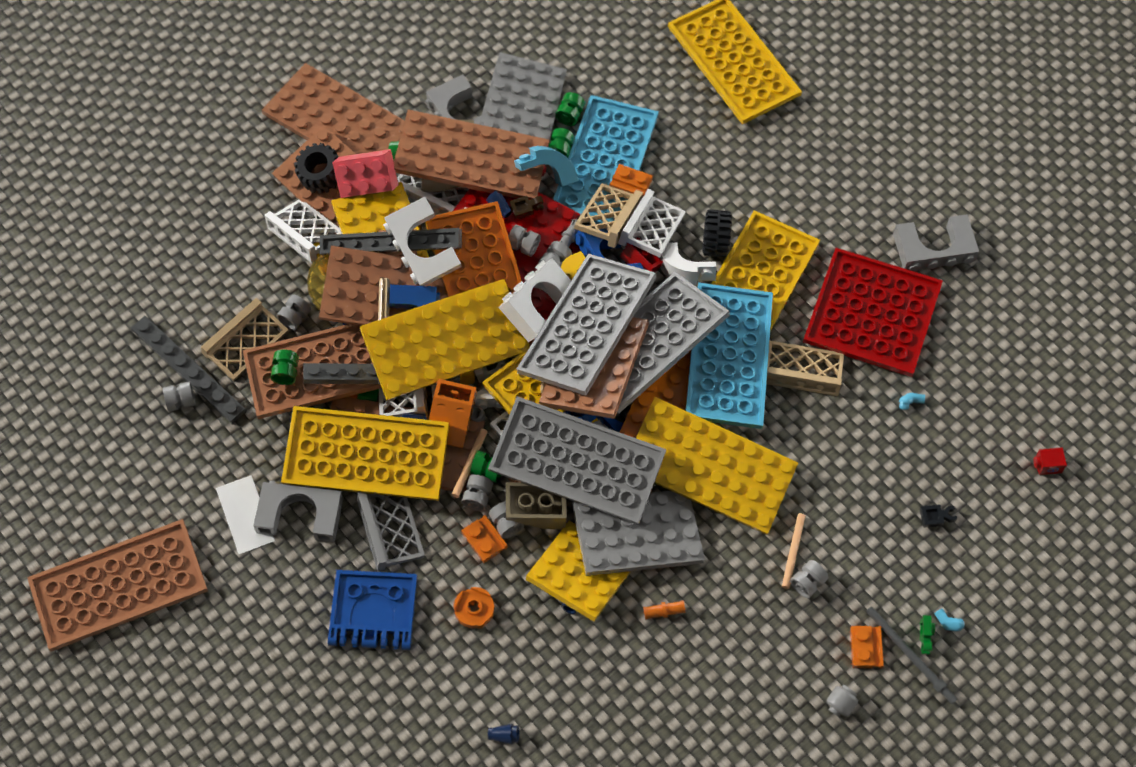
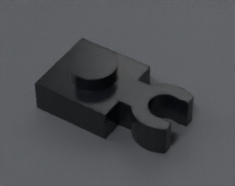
(935, 516)

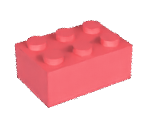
(365, 173)

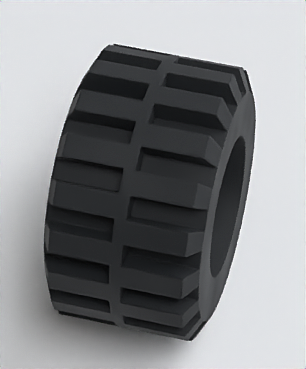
(311, 158)
(717, 233)

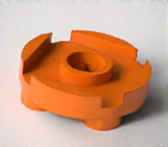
(470, 597)

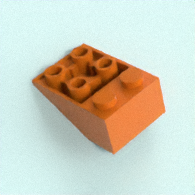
(455, 405)

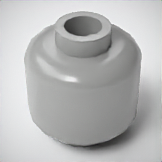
(842, 701)

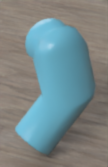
(911, 398)
(948, 623)

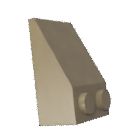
(534, 506)

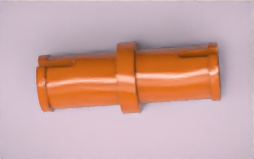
(664, 610)

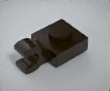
(524, 207)

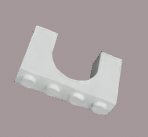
(424, 269)
(519, 306)

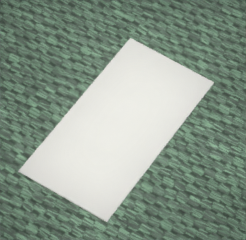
(240, 505)

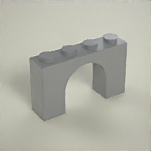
(446, 96)
(917, 256)
(277, 496)

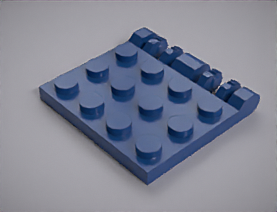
(373, 605)

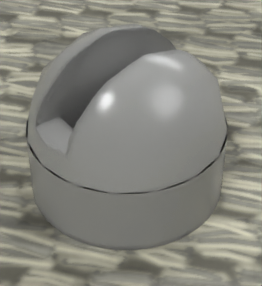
(474, 417)

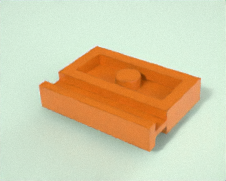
(631, 180)
(484, 539)
(866, 647)

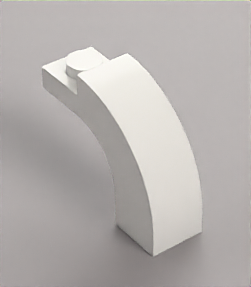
(687, 269)

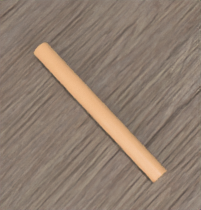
(467, 467)
(793, 550)

